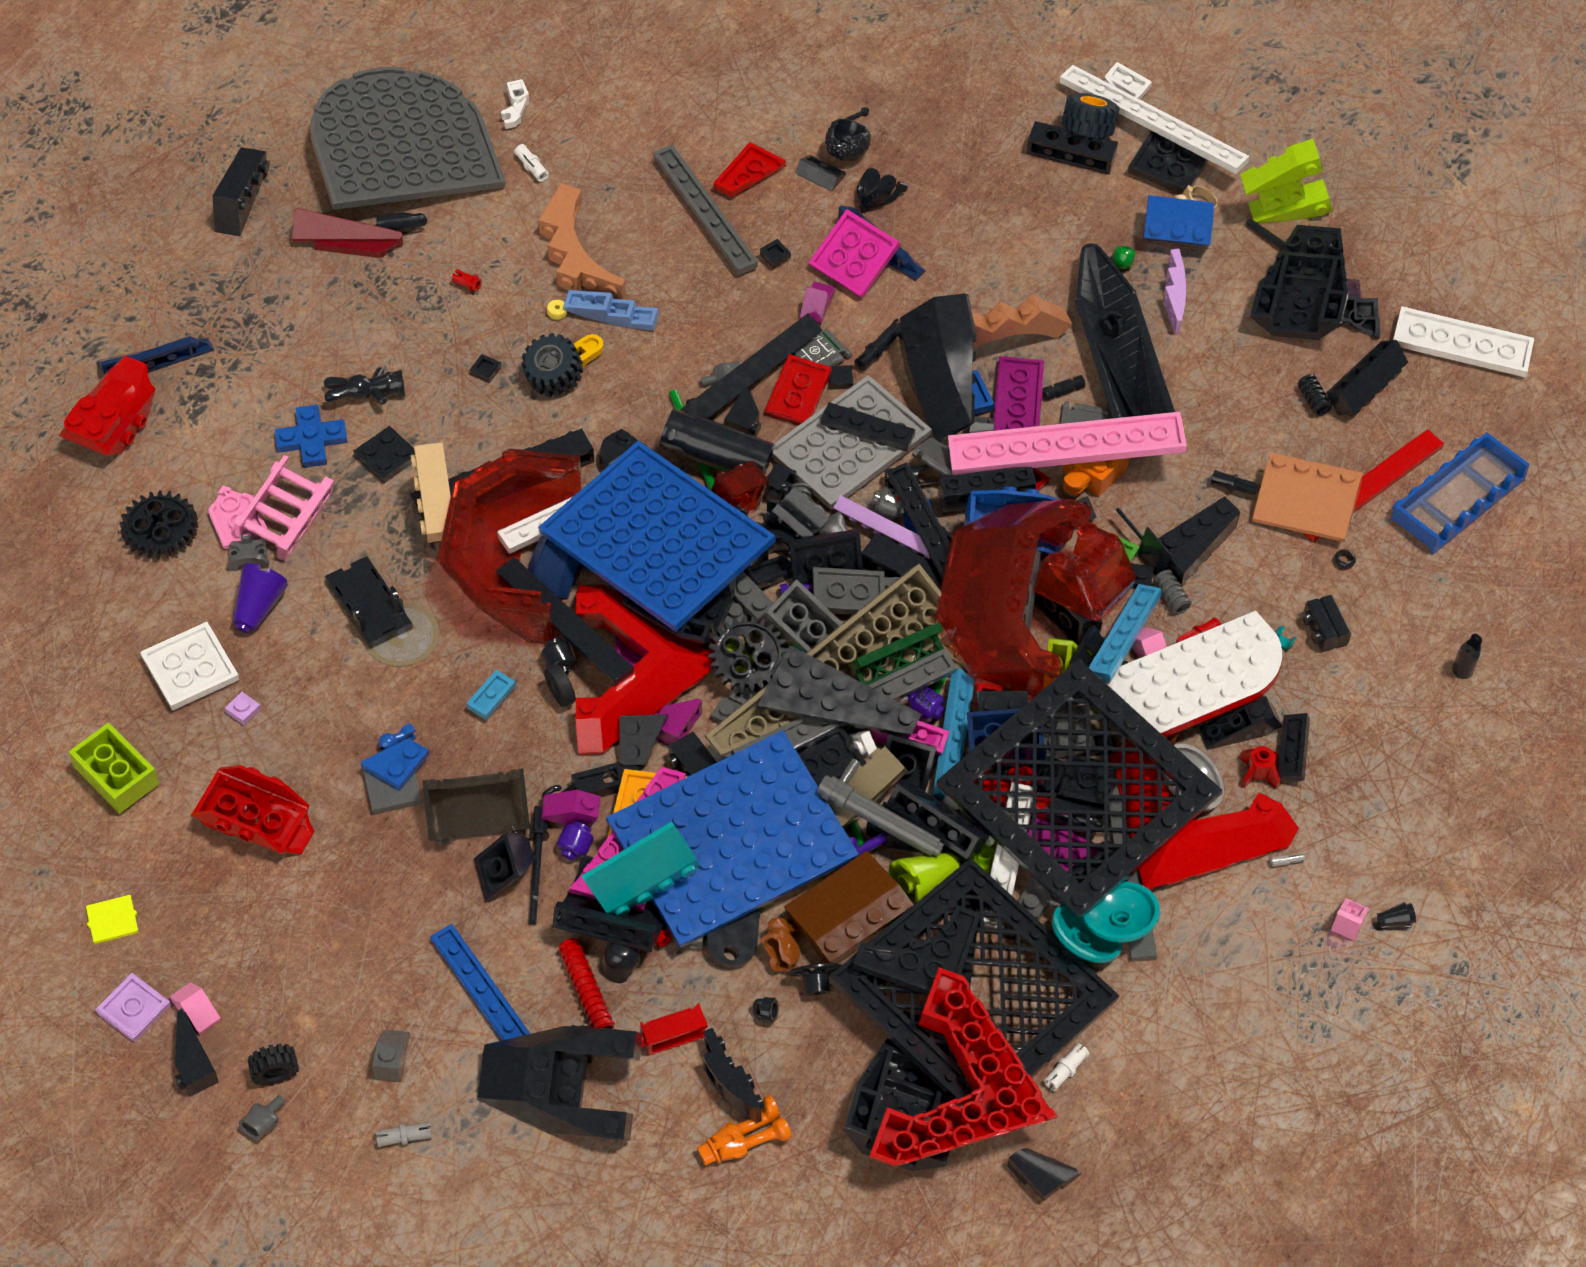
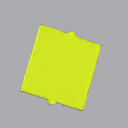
(112, 919)

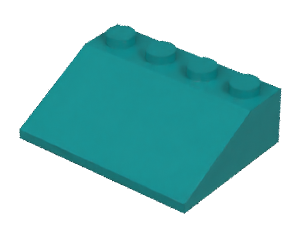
(642, 870)

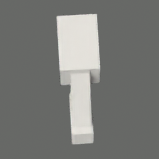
(519, 100)

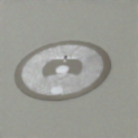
(413, 644)

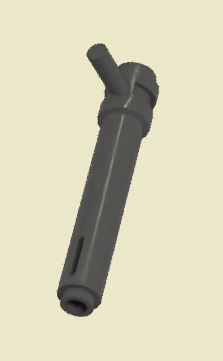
(845, 797)

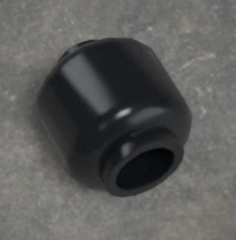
(560, 653)

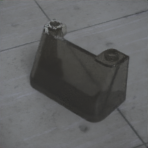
(476, 806)

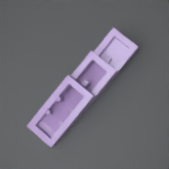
(1175, 290)

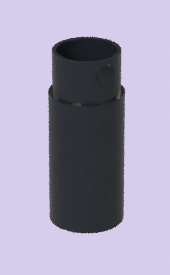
(714, 443)

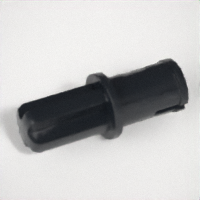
(1233, 482)

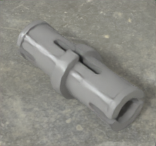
(403, 1134)

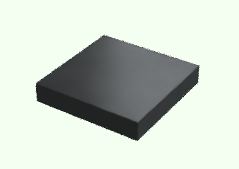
(387, 798)

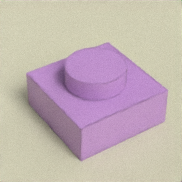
(243, 708)

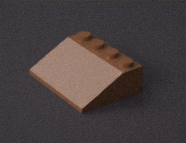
(1307, 497)

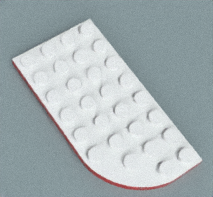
(1202, 674)

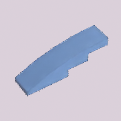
(603, 308)

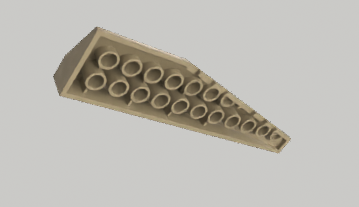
(892, 615)

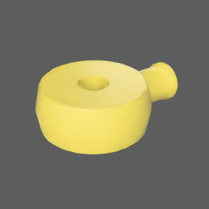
(555, 310)

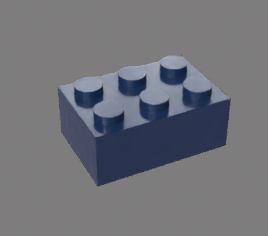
(984, 723)

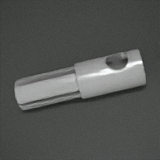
(1286, 859)

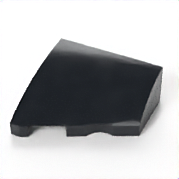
(1363, 315)
(1041, 1172)

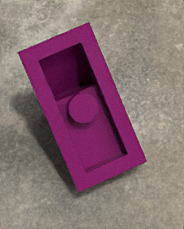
(817, 301)

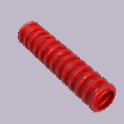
(585, 984)

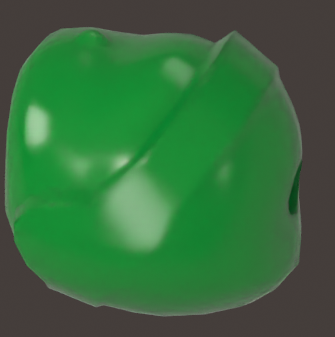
(1123, 257)

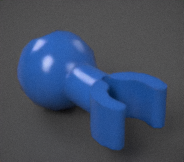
(388, 739)

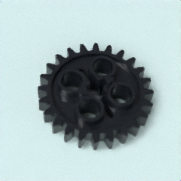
(158, 531)
(727, 660)

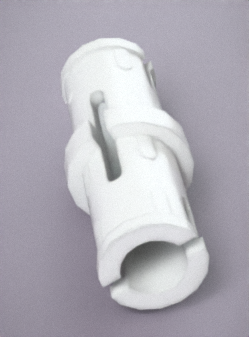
(531, 162)
(1066, 1067)

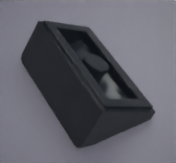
(820, 172)

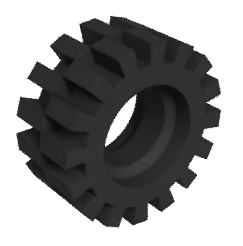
(273, 1064)

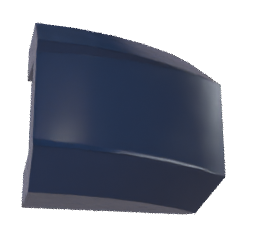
(554, 567)

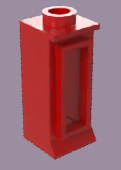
(673, 1030)

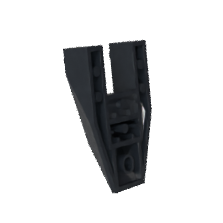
(544, 1078)

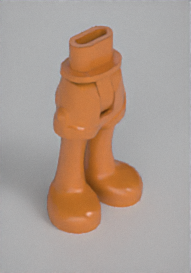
(730, 1140)

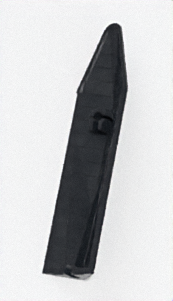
(1119, 338)

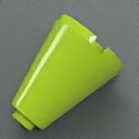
(922, 873)

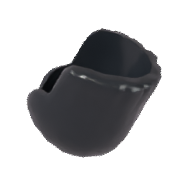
(619, 962)

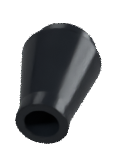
(1397, 916)

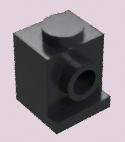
(780, 482)

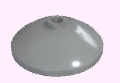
(1205, 764)

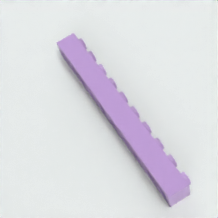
(880, 525)

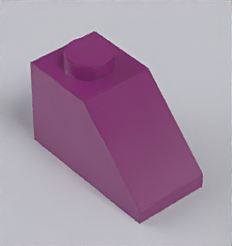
(680, 720)
(571, 807)

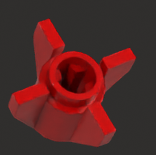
(1260, 766)

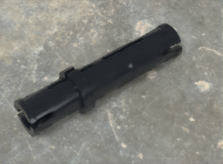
(874, 350)

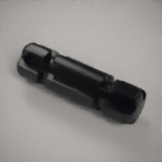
(1063, 387)

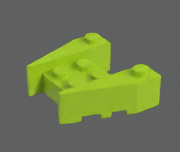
(1281, 186)

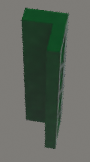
(894, 647)

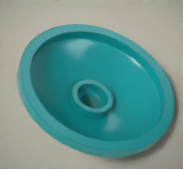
(1124, 914)
(1080, 940)

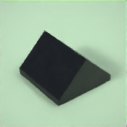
(915, 757)

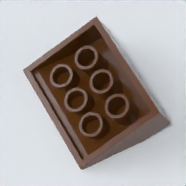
(848, 908)

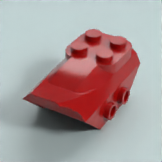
(113, 410)
(255, 809)

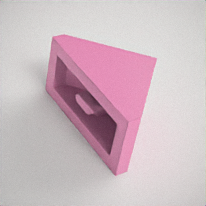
(1148, 642)
(1349, 919)
(196, 1007)

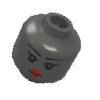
(888, 504)

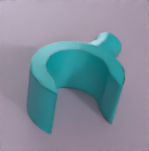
(1286, 643)

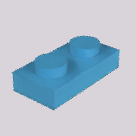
(491, 695)

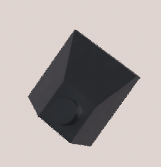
(503, 863)

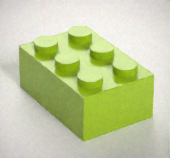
(114, 767)

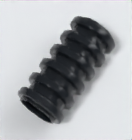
(1314, 395)

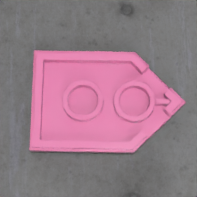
(224, 512)

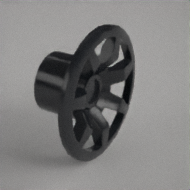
(815, 980)

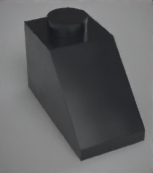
(744, 414)

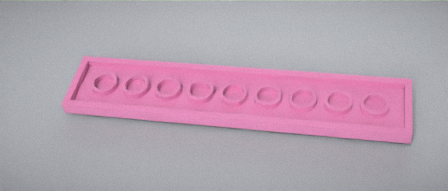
(1068, 443)

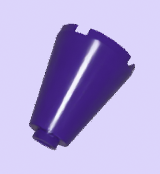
(256, 596)

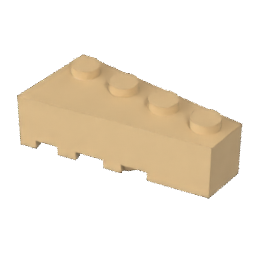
(434, 488)

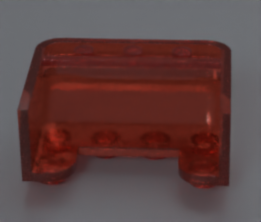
(1091, 581)

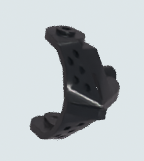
(877, 192)

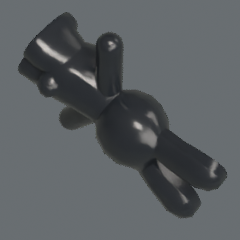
(361, 386)

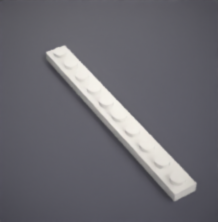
(1157, 120)

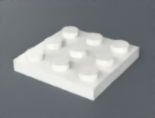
(189, 666)

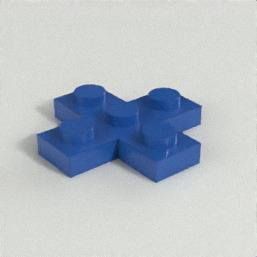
(311, 436)

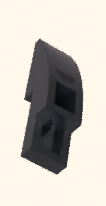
(730, 1080)

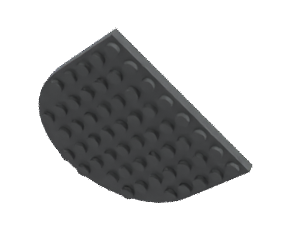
(400, 139)

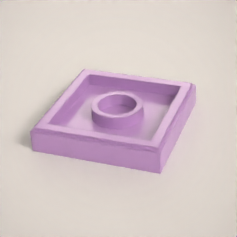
(133, 1007)

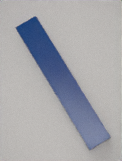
(478, 983)

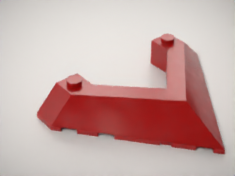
(659, 677)
(1206, 842)
(1002, 1092)

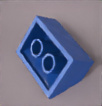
(1178, 221)

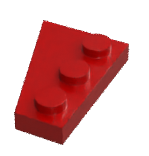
(748, 169)

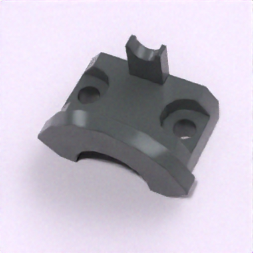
(247, 552)

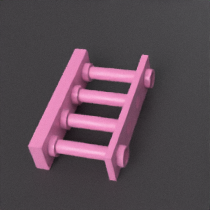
(296, 526)

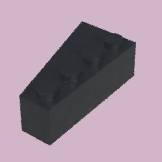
(238, 191)
(1198, 537)

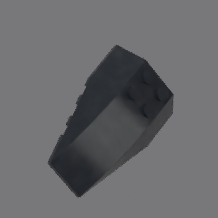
(1305, 286)
(939, 361)
(897, 1084)

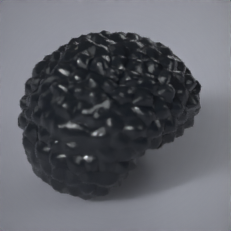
(847, 139)

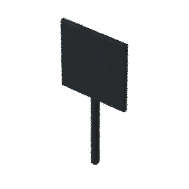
(1151, 548)

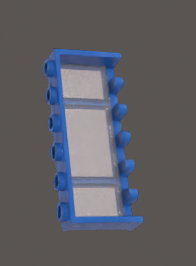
(1460, 492)

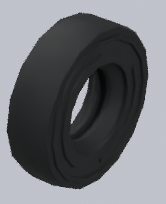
(559, 685)

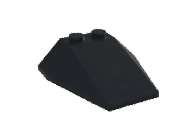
(703, 623)

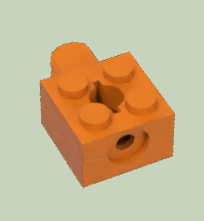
(1092, 475)

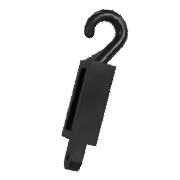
(592, 780)

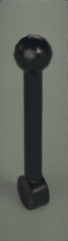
(864, 112)

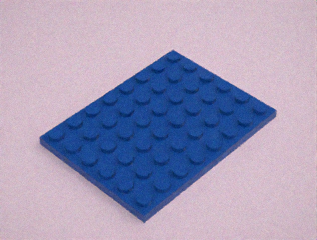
(657, 535)
(751, 829)

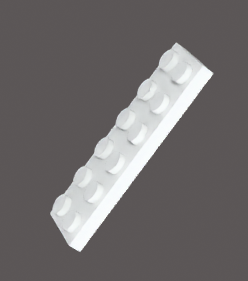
(1463, 341)

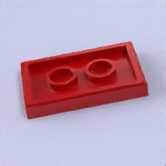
(798, 390)

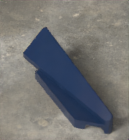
(901, 259)
(164, 355)

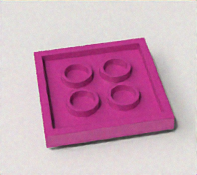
(854, 253)

